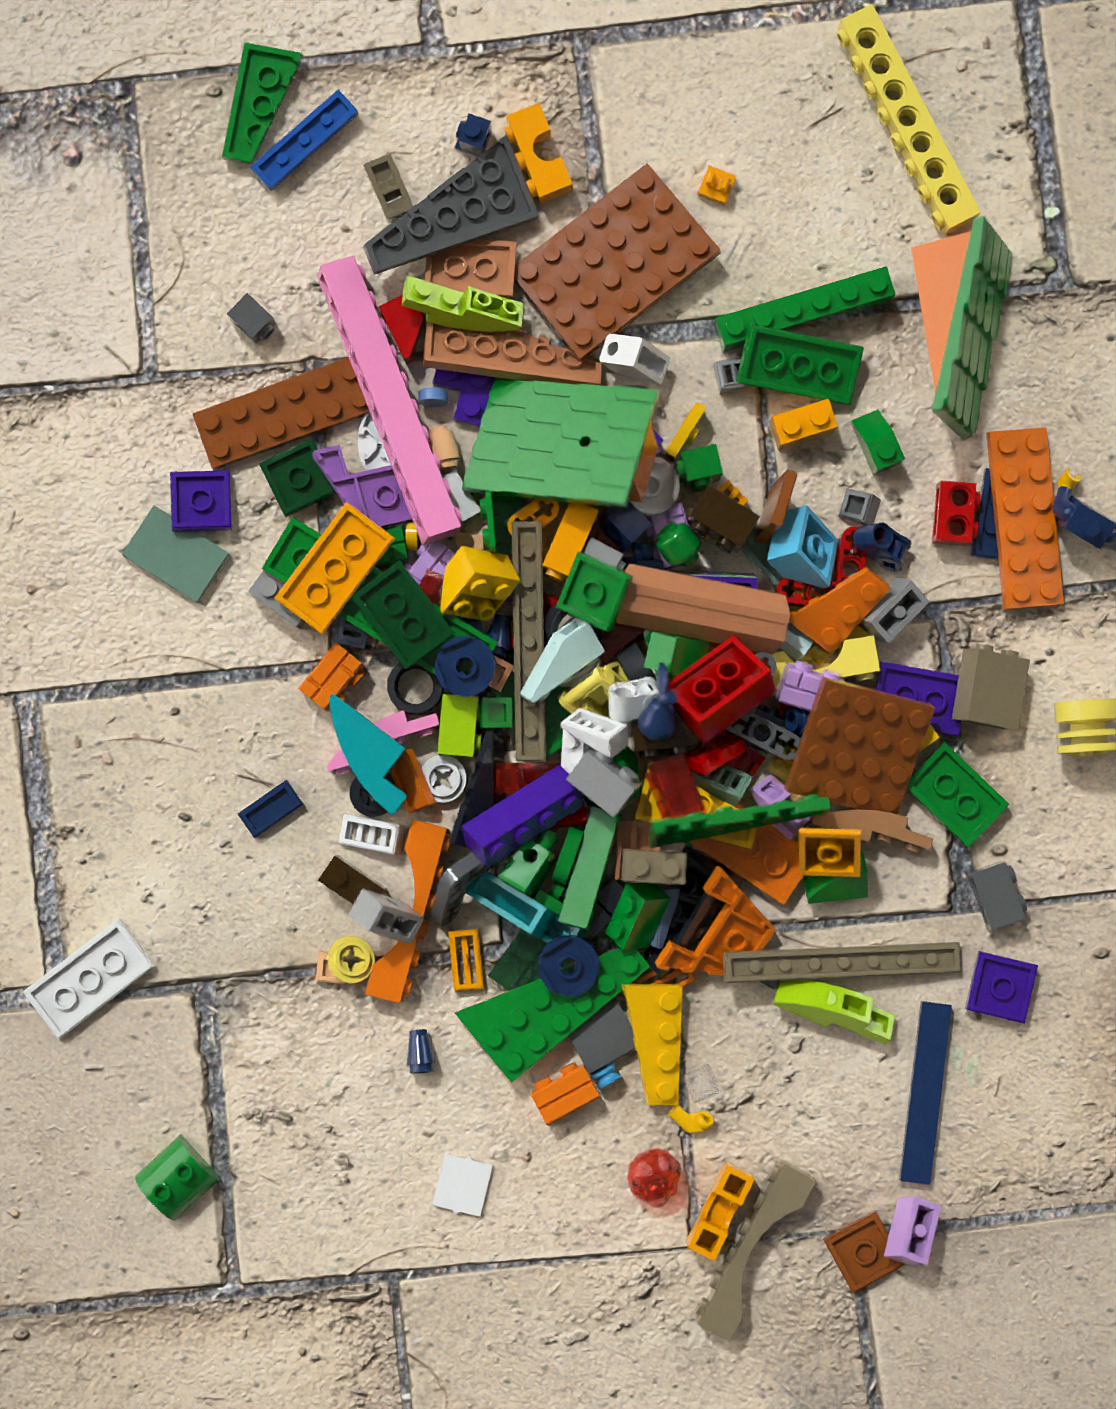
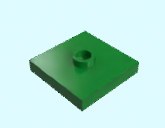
(594, 591)

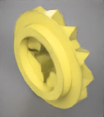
(360, 950)

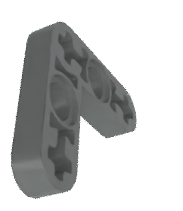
(785, 736)
(454, 885)

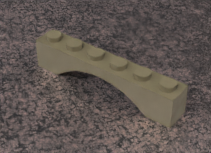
(784, 1194)

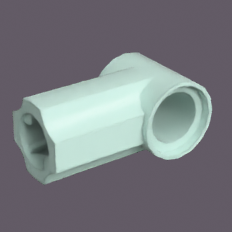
(795, 643)

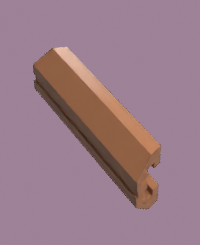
(704, 609)

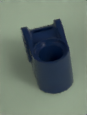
(882, 545)

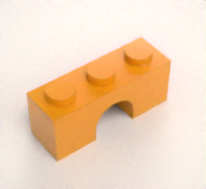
(547, 178)
(718, 1209)

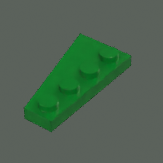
(258, 93)

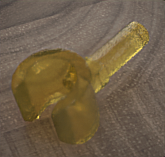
(817, 654)

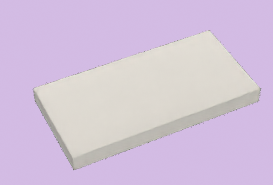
(89, 978)

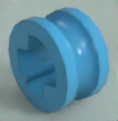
(606, 1075)

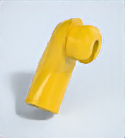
(691, 1121)

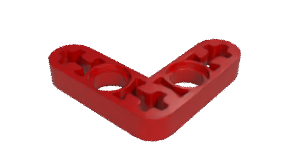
(843, 547)

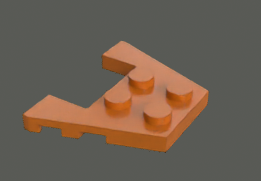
(736, 928)

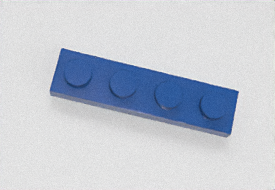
(304, 140)

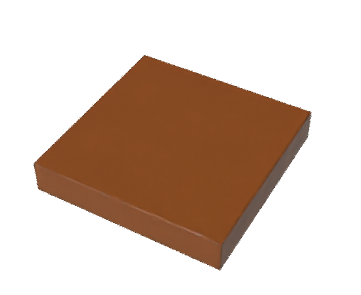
(776, 506)
(861, 1250)

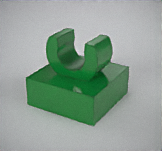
(495, 712)
(551, 898)

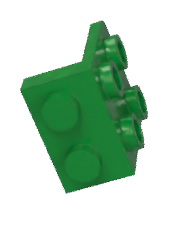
(497, 512)

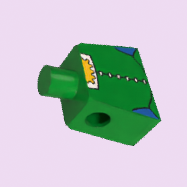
(527, 875)

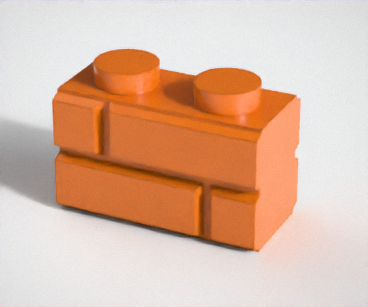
(332, 676)
(564, 1093)

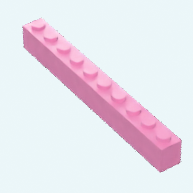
(389, 401)

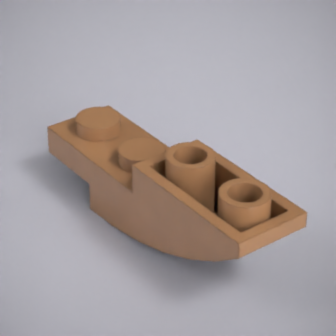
(884, 824)

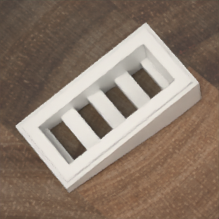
(605, 737)
(396, 840)

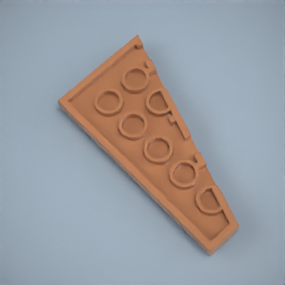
(506, 356)

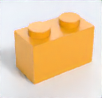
(803, 424)

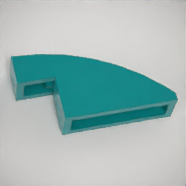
(368, 753)
(519, 908)

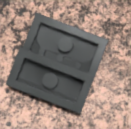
(603, 1037)

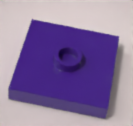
(200, 501)
(1001, 987)

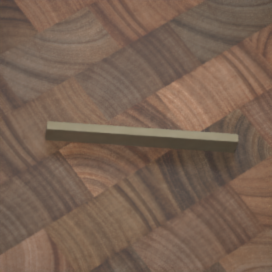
(528, 637)
(841, 962)

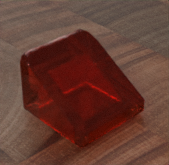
(432, 585)

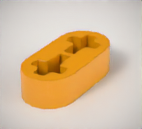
(532, 508)

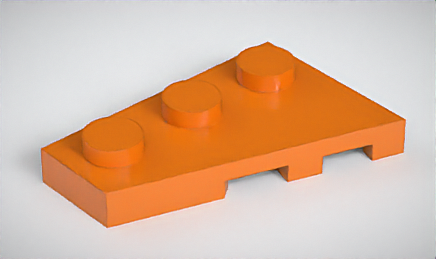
(838, 612)

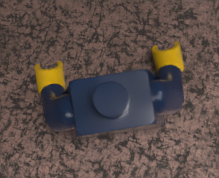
(1080, 517)

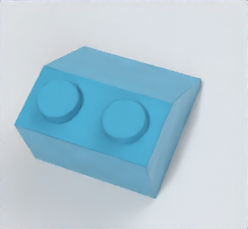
(803, 548)

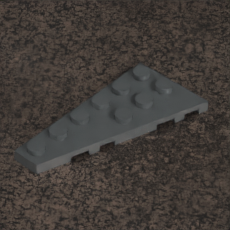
(467, 207)

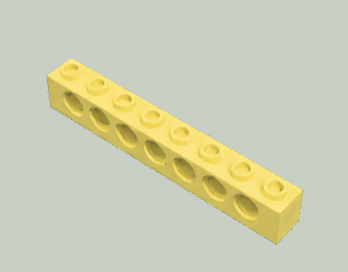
(868, 25)

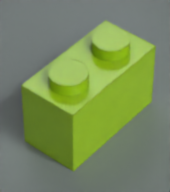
(459, 726)

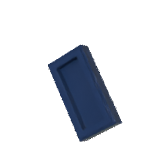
(270, 808)

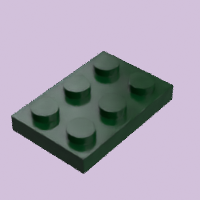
(403, 614)

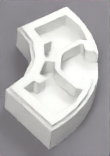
(370, 445)

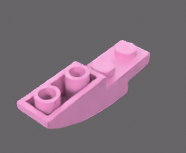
(398, 728)

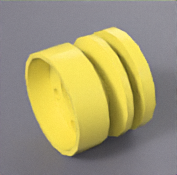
(1087, 726)

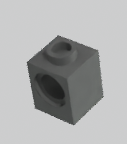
(252, 319)

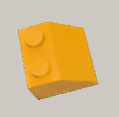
(829, 852)

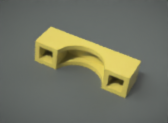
(855, 658)

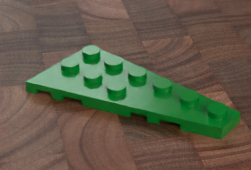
(728, 820)

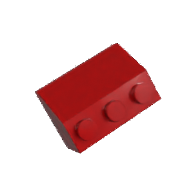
(720, 688)

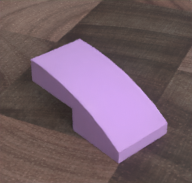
(772, 791)

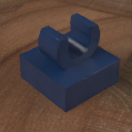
(643, 556)

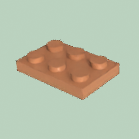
(477, 264)

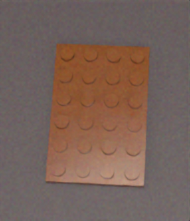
(614, 262)

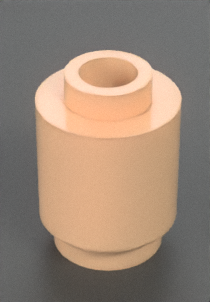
(444, 445)

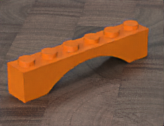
(424, 849)

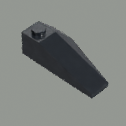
(479, 790)
(694, 908)

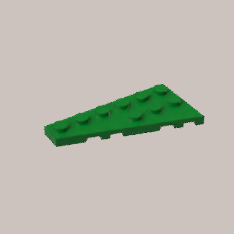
(532, 1020)

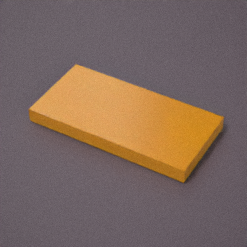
(334, 568)

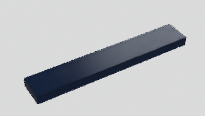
(925, 1092)

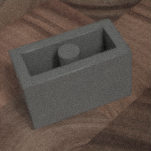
(997, 895)

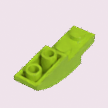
(467, 311)
(836, 1005)

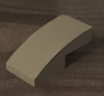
(388, 186)

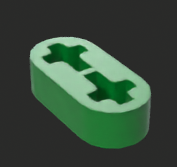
(567, 855)

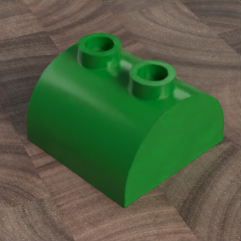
(176, 1178)

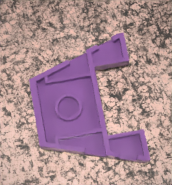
(369, 491)

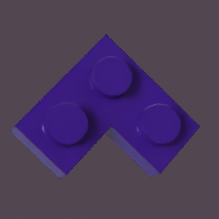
(473, 391)

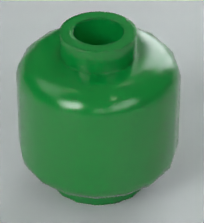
(678, 544)

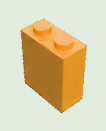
(568, 540)

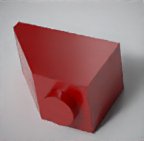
(404, 325)

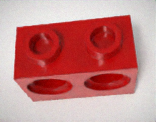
(947, 511)

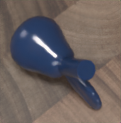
(659, 719)

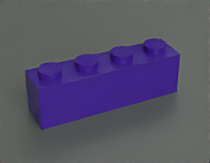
(522, 816)

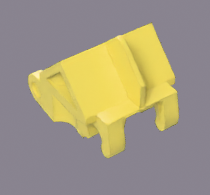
(594, 691)

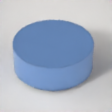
(433, 397)

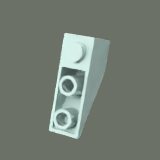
(564, 655)

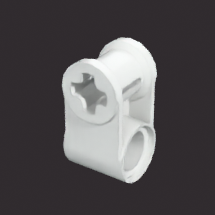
(631, 698)

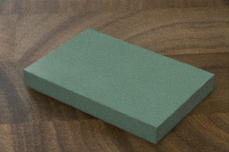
(177, 558)

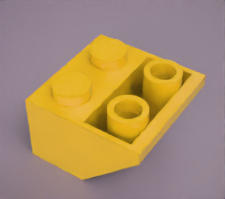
(477, 583)

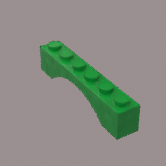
(828, 300)

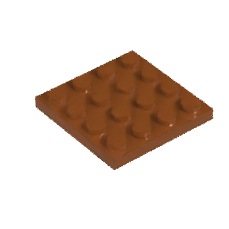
(859, 746)

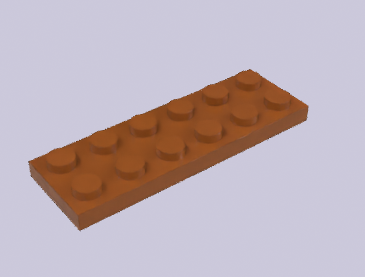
(280, 413)

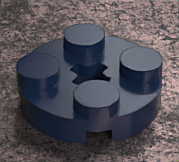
(481, 673)
(564, 982)

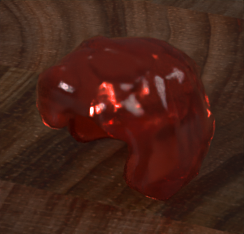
(654, 1176)

